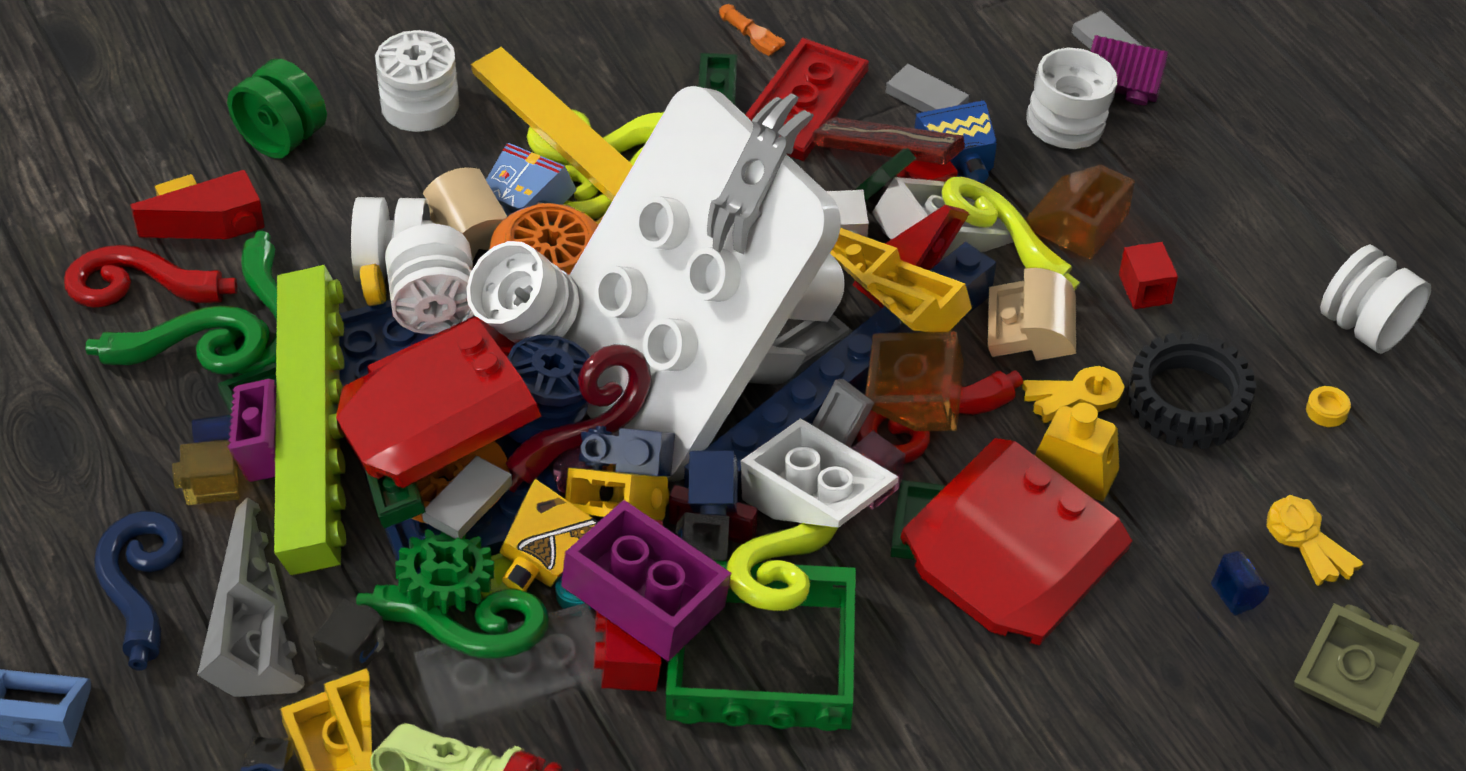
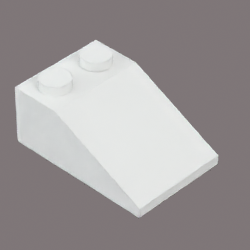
(912, 200)
(811, 478)

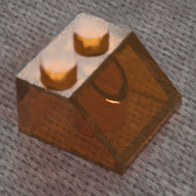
(916, 379)

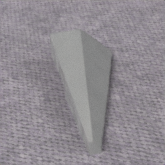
(246, 635)

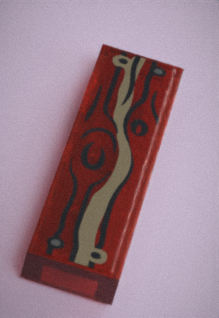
(888, 140)

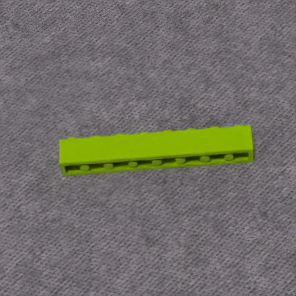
(307, 431)

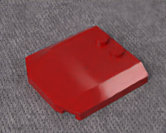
(434, 405)
(1014, 542)

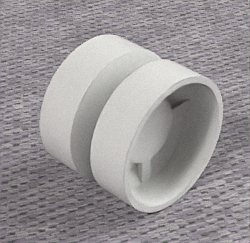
(374, 230)

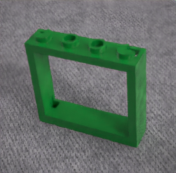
(779, 708)

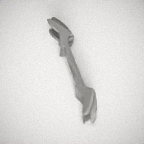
(770, 149)

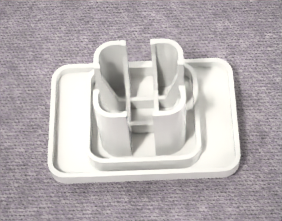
(694, 310)

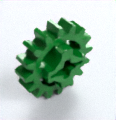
(444, 571)

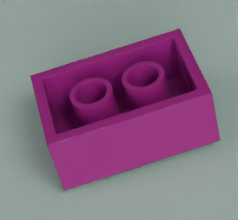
(645, 579)

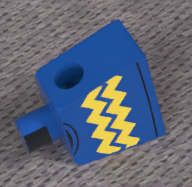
(975, 125)

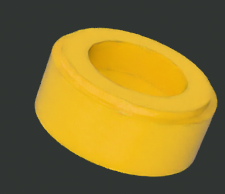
(373, 284)
(1328, 406)

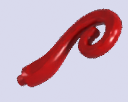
(187, 284)
(974, 399)

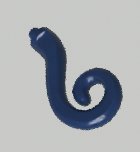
(142, 623)

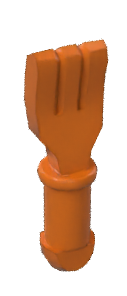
(759, 36)

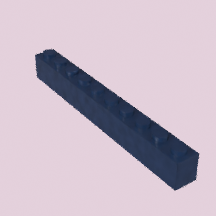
(845, 361)

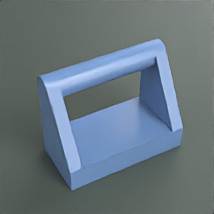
(41, 721)

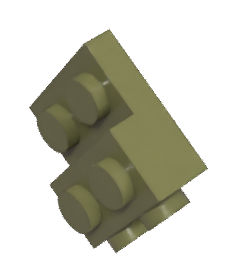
(1357, 663)

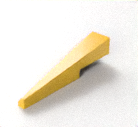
(911, 293)
(333, 727)

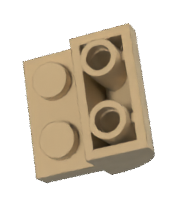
(466, 204)
(1033, 316)

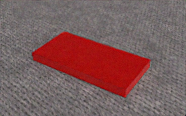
(820, 79)

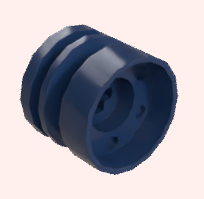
(551, 373)

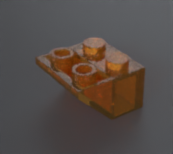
(1083, 209)

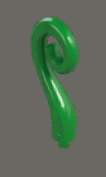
(257, 271)
(137, 347)
(494, 645)

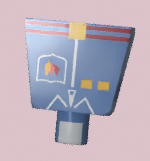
(527, 178)

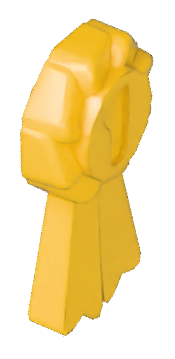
(1091, 385)
(1298, 525)

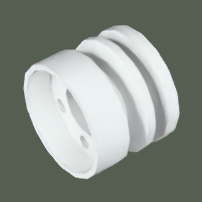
(417, 80)
(1071, 98)
(429, 277)
(522, 293)
(1375, 298)

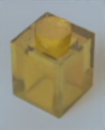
(206, 472)

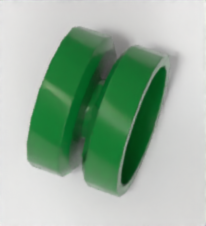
(277, 108)

